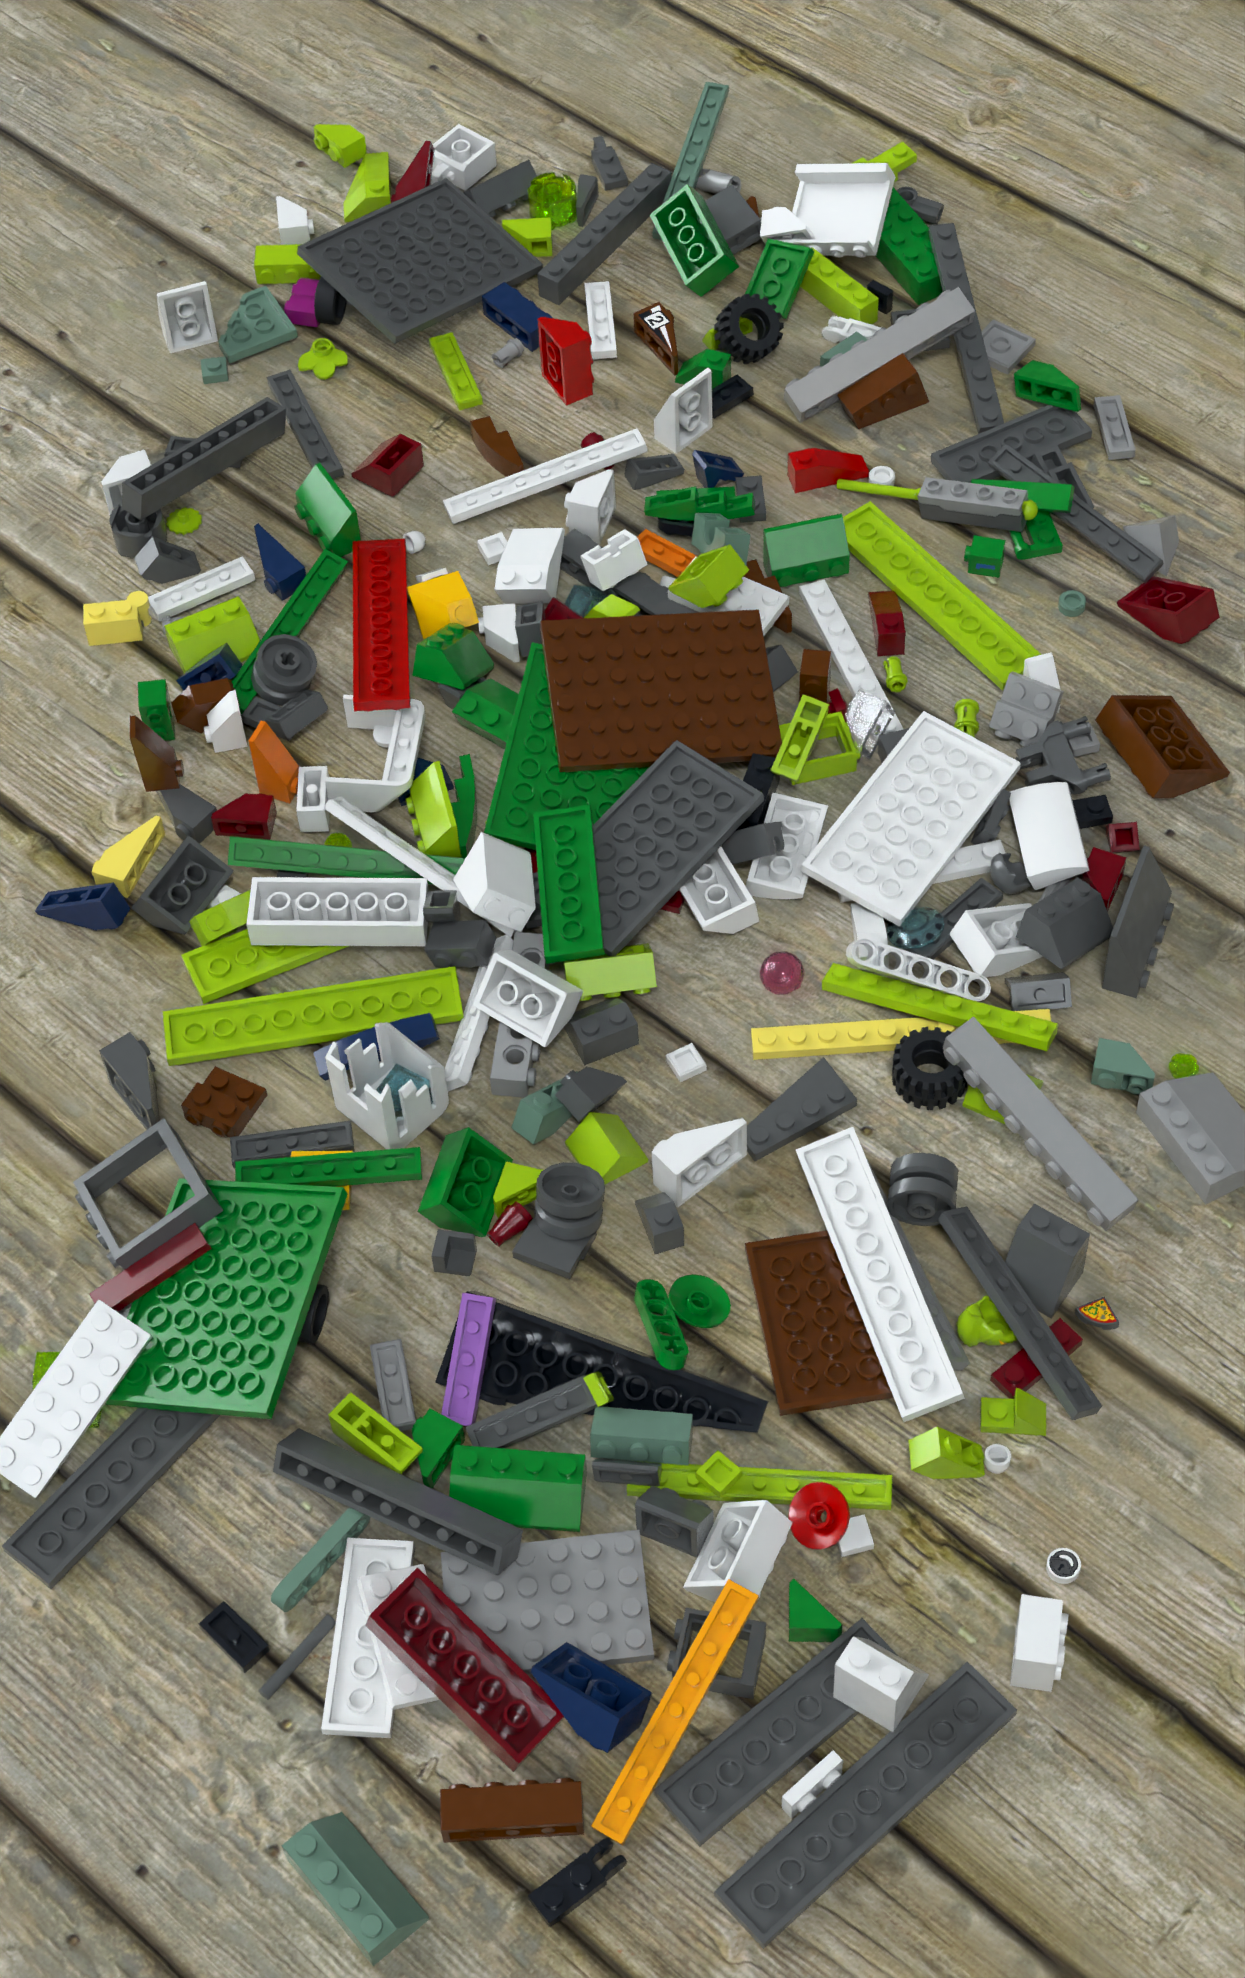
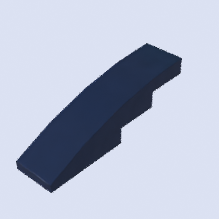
(418, 1029)

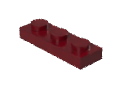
(1020, 1369)

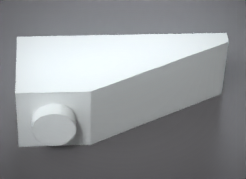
(870, 926)

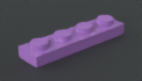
(468, 1358)

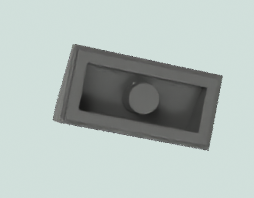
(297, 713)
(627, 1472)

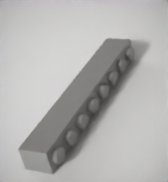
(907, 336)
(1039, 1124)

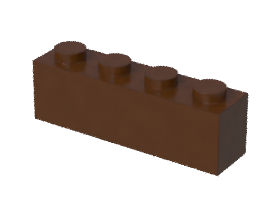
(511, 1810)

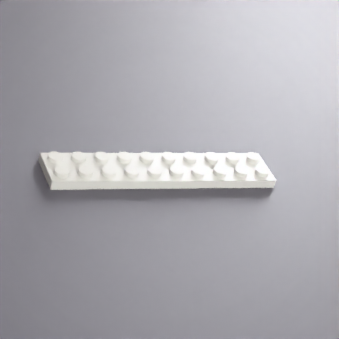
(879, 1275)

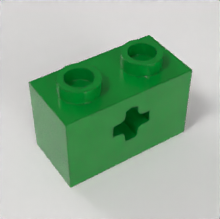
(156, 708)

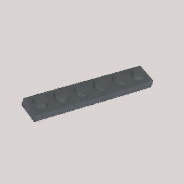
(304, 423)

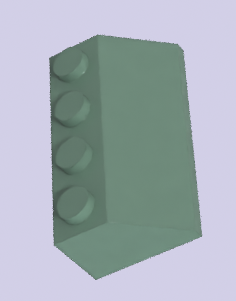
(354, 1885)

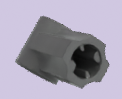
(925, 208)

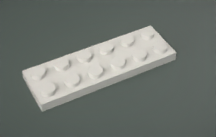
(69, 1397)
(355, 1687)

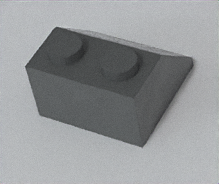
(602, 1030)
(673, 1520)

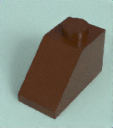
(197, 701)

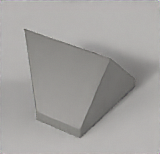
(1158, 536)

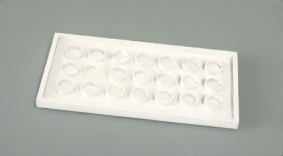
(910, 818)

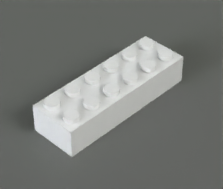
(337, 911)

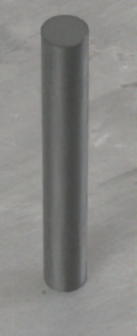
(297, 1657)

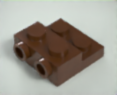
(223, 1103)

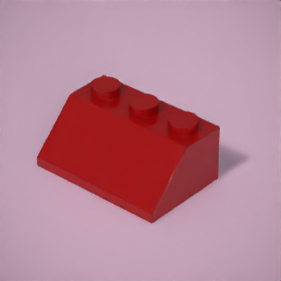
(566, 358)

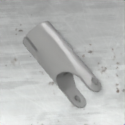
(716, 181)

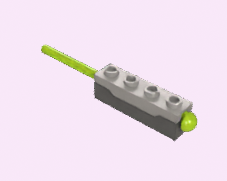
(960, 502)

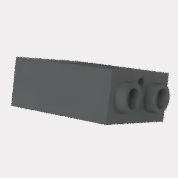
(753, 1632)

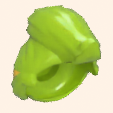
(983, 1324)

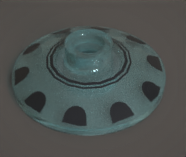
(919, 928)

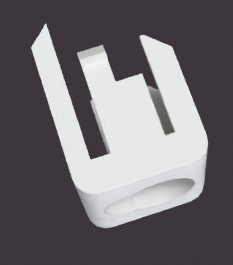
(375, 1111)

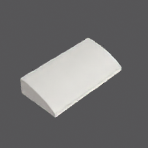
(1048, 833)
(780, 874)

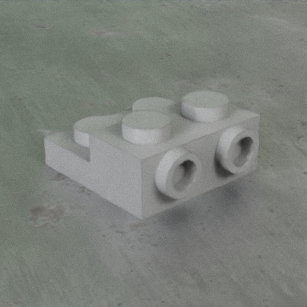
(1025, 709)

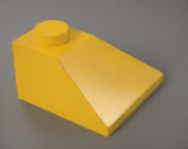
(442, 602)

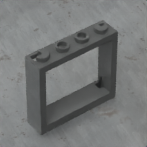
(125, 1161)

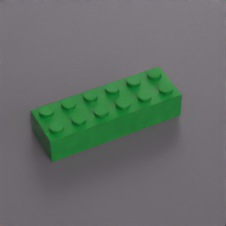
(908, 251)

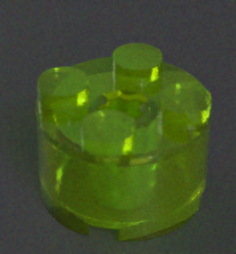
(553, 198)

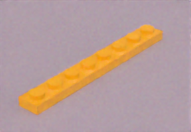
(675, 1712)

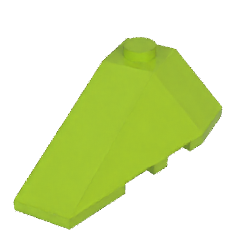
(369, 188)

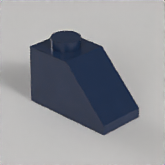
(215, 666)

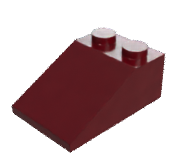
(1171, 608)

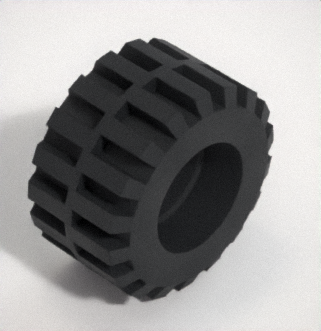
(763, 317)
(925, 1087)

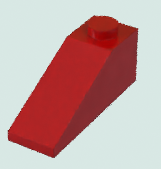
(822, 468)

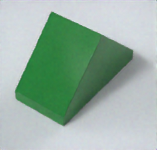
(809, 1619)

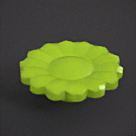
(184, 520)

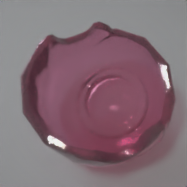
(782, 973)

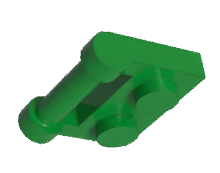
(1042, 536)

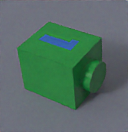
(985, 556)

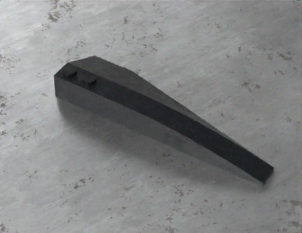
(539, 1353)

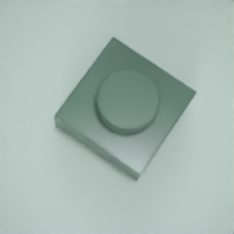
(214, 370)

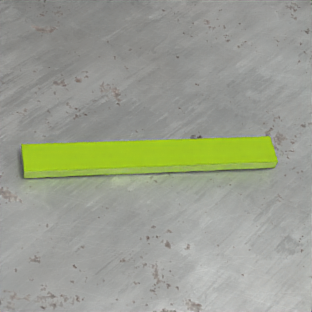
(776, 1485)

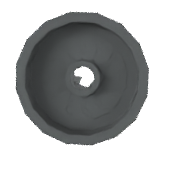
(283, 668)
(922, 1188)
(569, 1201)

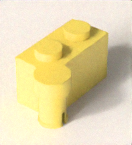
(116, 620)

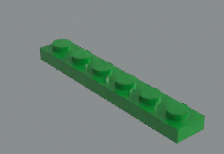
(335, 1169)

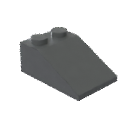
(132, 1077)

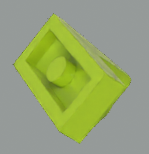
(1013, 1416)

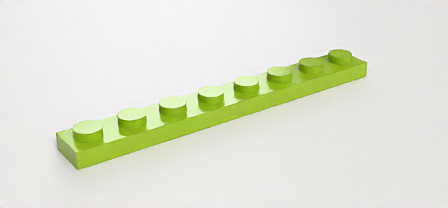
(939, 1006)

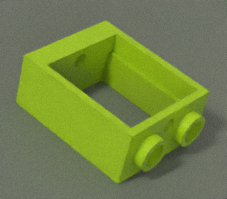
(834, 764)

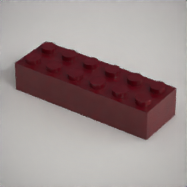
(465, 1669)

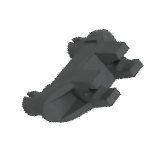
(1058, 760)

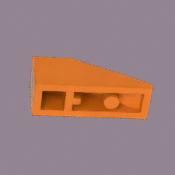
(273, 764)

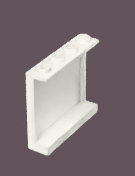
(843, 206)

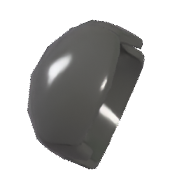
(1008, 876)

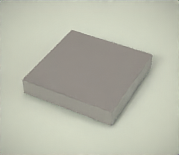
(1005, 346)

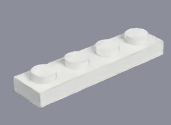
(600, 320)
(201, 588)

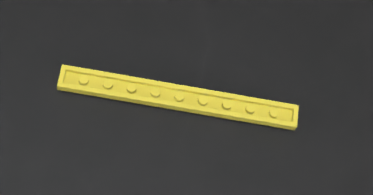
(847, 1036)

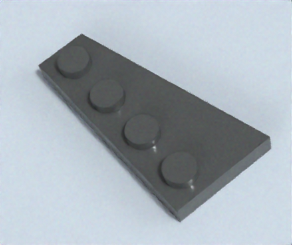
(800, 1109)

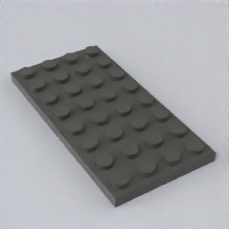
(662, 836)

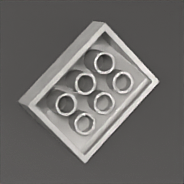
(1199, 1131)

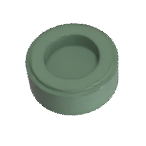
(1072, 603)

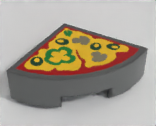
(1098, 1314)

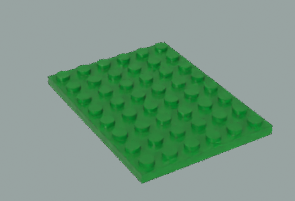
(530, 769)
(238, 1310)

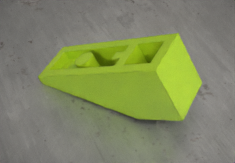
(800, 738)
(221, 919)
(372, 1434)

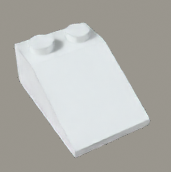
(186, 317)
(686, 413)
(530, 566)
(990, 939)
(697, 1157)

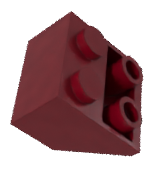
(391, 465)

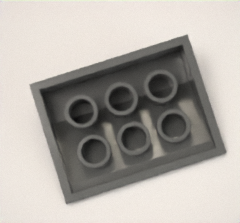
(1138, 928)

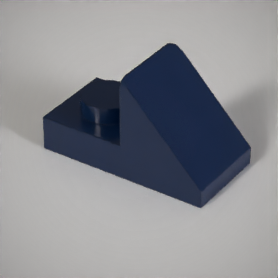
(713, 467)

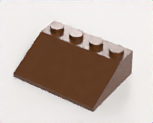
(1160, 744)

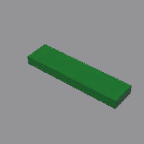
(1047, 496)

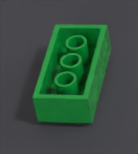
(694, 240)

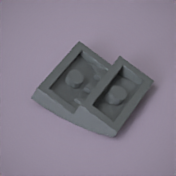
(550, 1252)

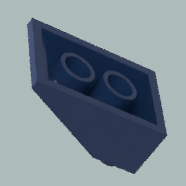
(592, 1696)

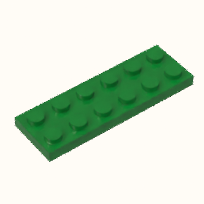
(568, 884)

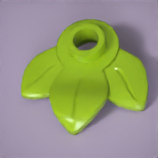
(322, 359)

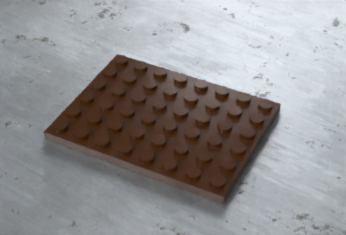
(644, 681)

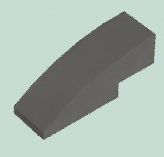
(1054, 464)
(441, 906)

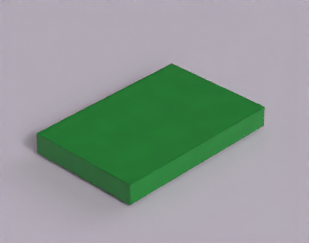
(780, 274)

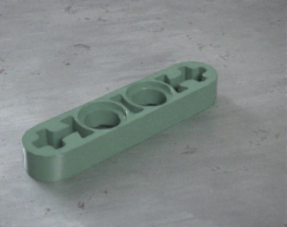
(318, 1559)

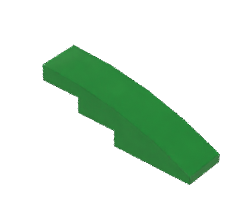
(686, 502)
(466, 806)

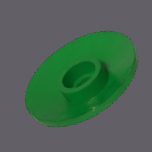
(699, 1301)

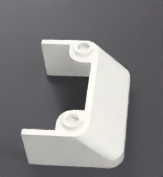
(394, 729)

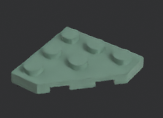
(256, 326)

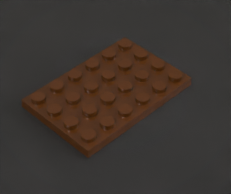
(812, 1326)

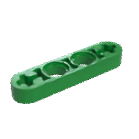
(666, 1323)

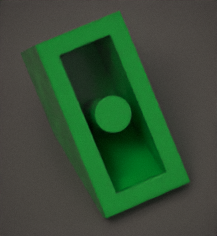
(716, 361)
(437, 1438)

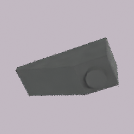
(188, 813)

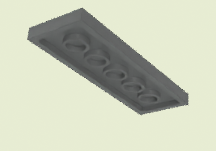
(1025, 434)

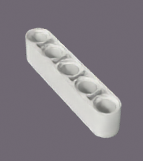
(905, 962)

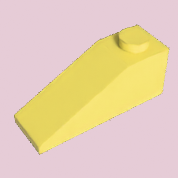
(129, 857)

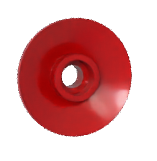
(806, 1514)

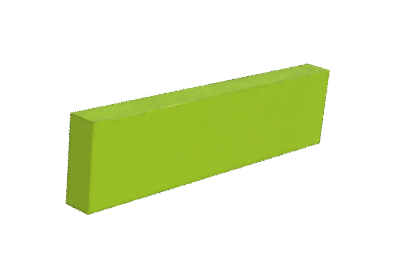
(455, 371)

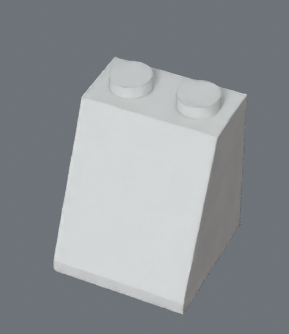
(498, 882)
(876, 1682)

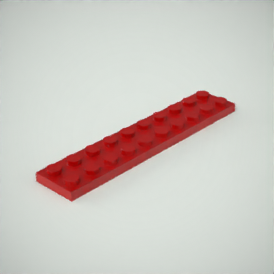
(380, 626)

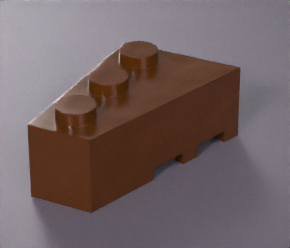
(884, 393)

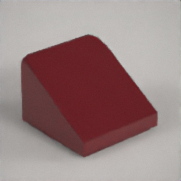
(1123, 837)

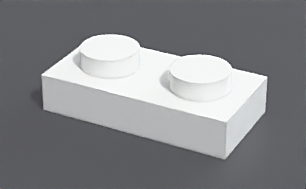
(814, 1782)

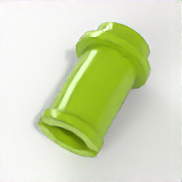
(896, 680)

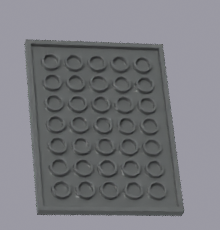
(419, 259)

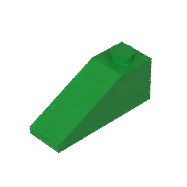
(1047, 385)

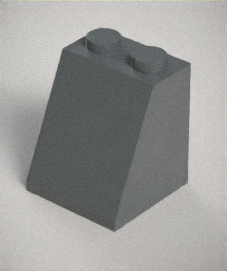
(1047, 1258)

